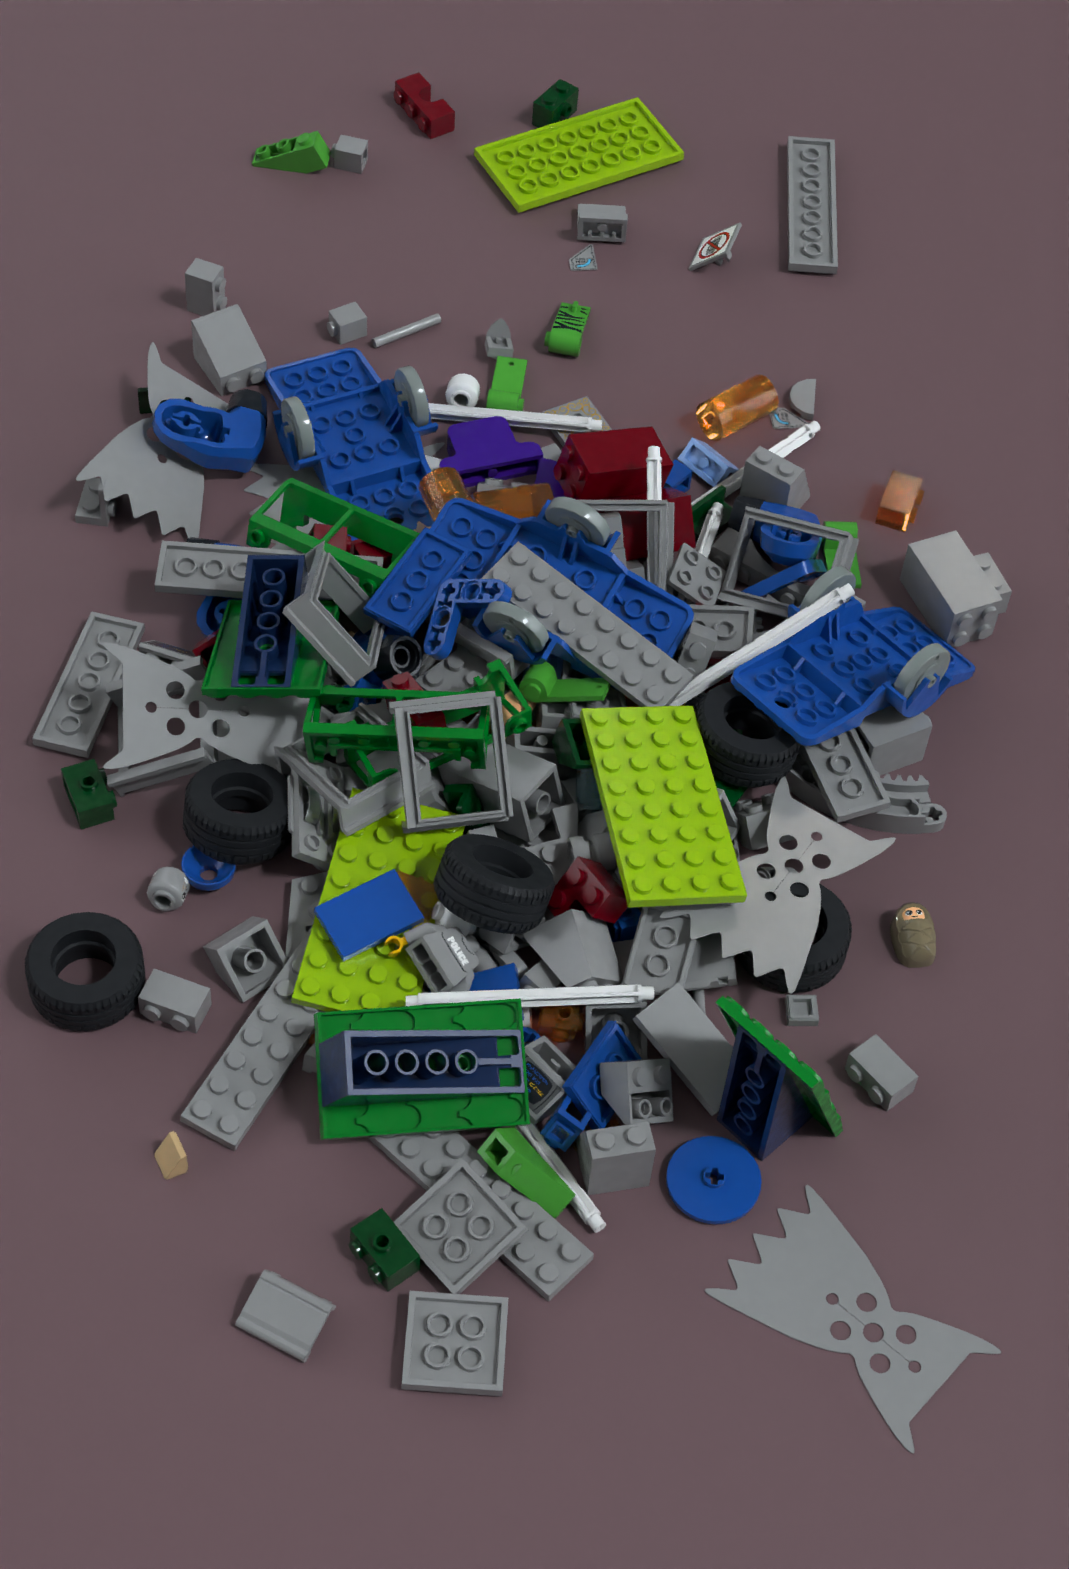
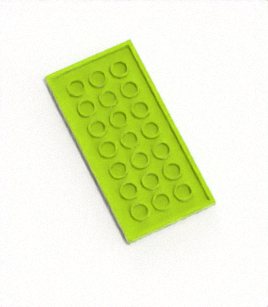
(578, 154)
(662, 806)
(372, 976)

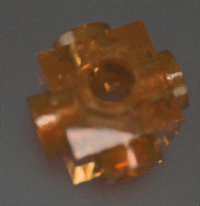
(560, 1022)

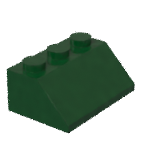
(571, 744)

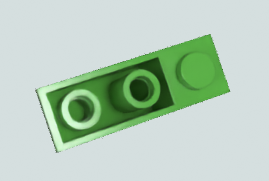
(298, 154)
(525, 1170)

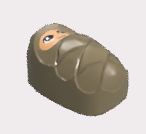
(913, 936)

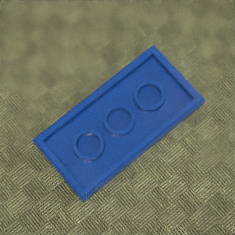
(414, 582)

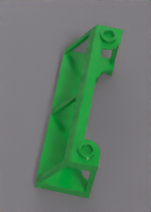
(305, 501)
(492, 681)
(330, 737)

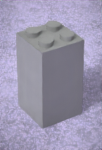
(950, 589)
(532, 783)

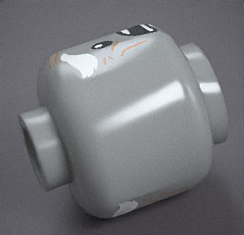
(168, 888)

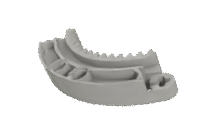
(908, 799)

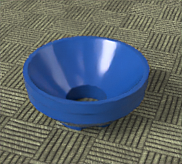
(196, 862)

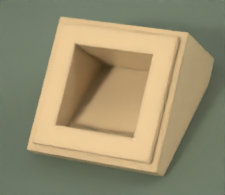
(171, 1157)

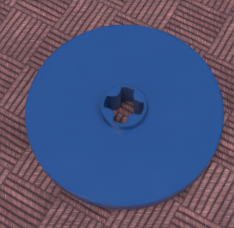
(691, 1185)

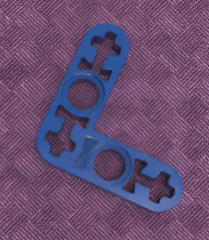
(800, 572)
(451, 599)

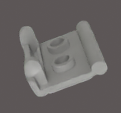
(284, 1315)

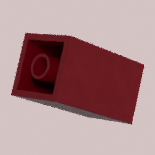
(608, 463)
(635, 523)

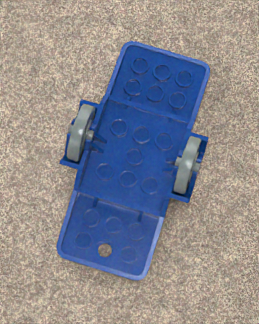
(356, 431)
(578, 546)
(849, 667)

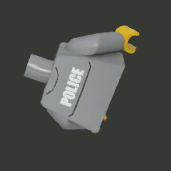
(440, 955)

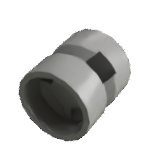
(597, 848)

